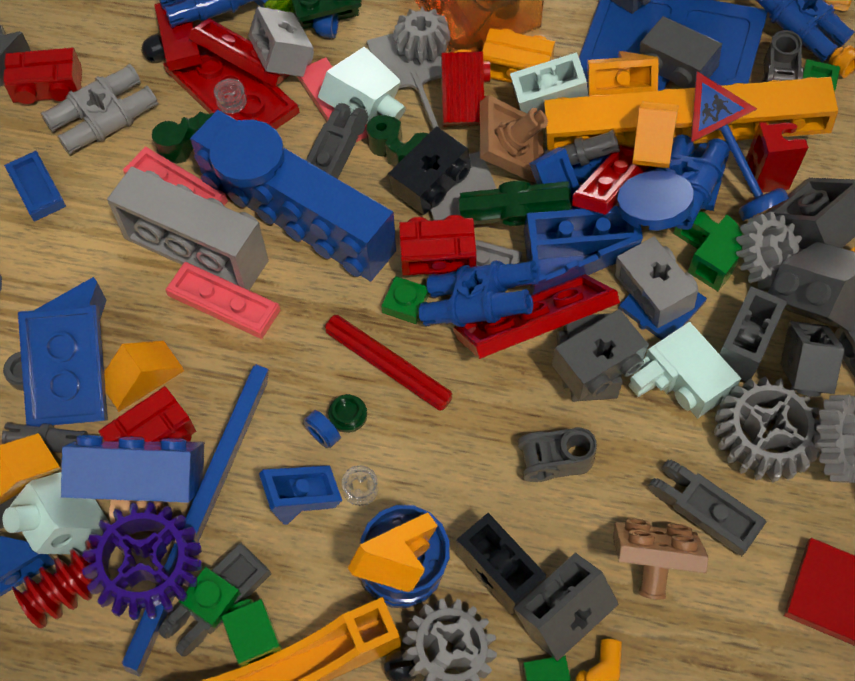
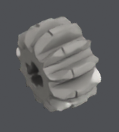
(421, 35)

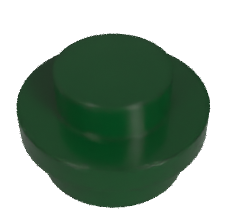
(347, 413)

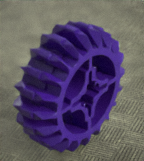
(133, 573)

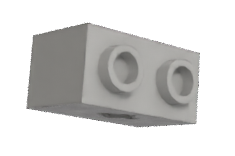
(280, 42)
(656, 281)

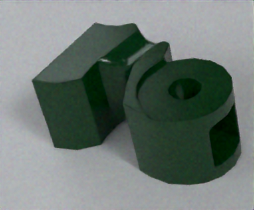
(174, 139)
(386, 139)

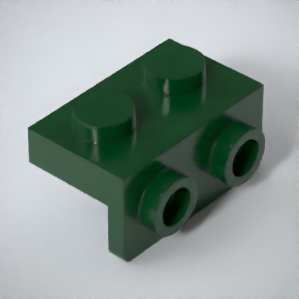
(310, 9)

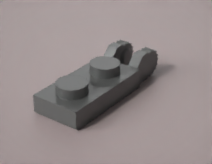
(337, 139)
(709, 507)
(239, 569)

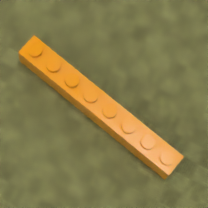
(803, 102)

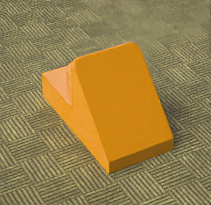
(623, 74)
(394, 554)

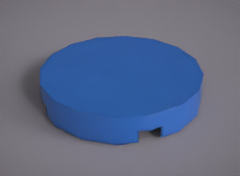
(246, 153)
(655, 200)

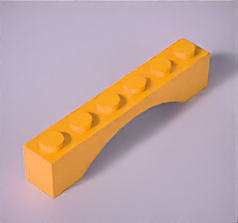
(329, 652)

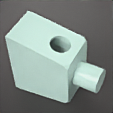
(364, 84)
(50, 521)

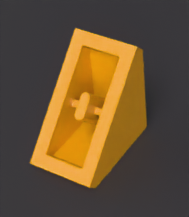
(655, 134)
(138, 371)
(23, 462)

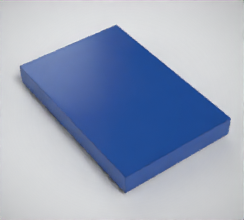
(62, 365)

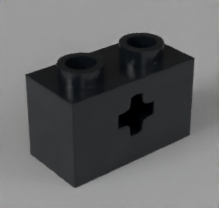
(430, 170)
(499, 562)

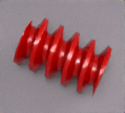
(55, 589)

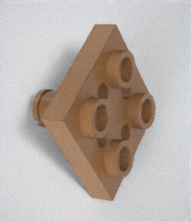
(517, 134)
(658, 552)

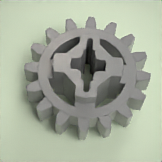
(768, 250)
(837, 438)
(435, 636)

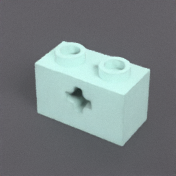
(549, 81)

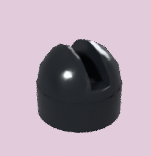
(153, 48)
(401, 673)

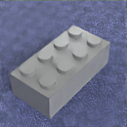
(188, 227)

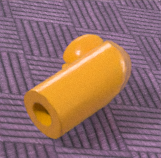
(609, 663)

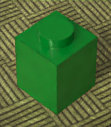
(251, 631)

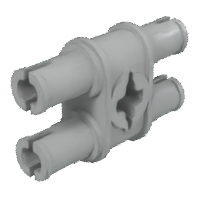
(99, 109)

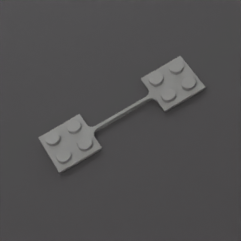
(415, 75)

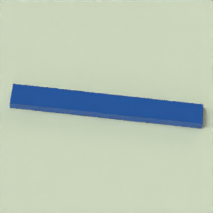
(201, 508)

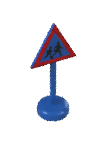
(715, 109)

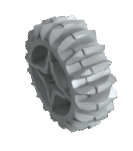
(744, 409)

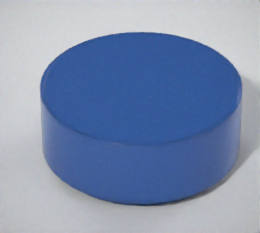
(321, 429)

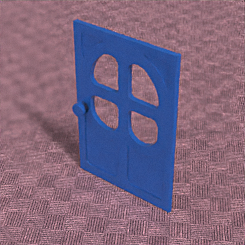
(731, 24)

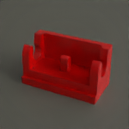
(774, 158)

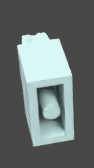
(689, 368)

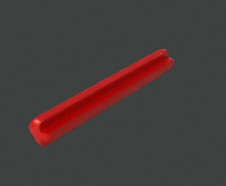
(389, 362)

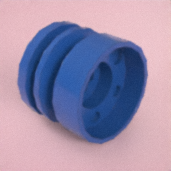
(433, 560)

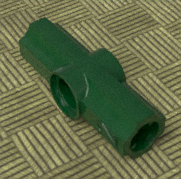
(513, 201)

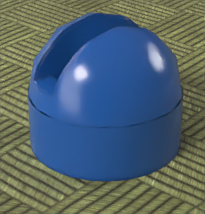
(326, 26)

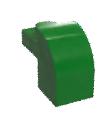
(715, 248)

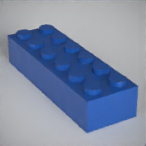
(310, 207)

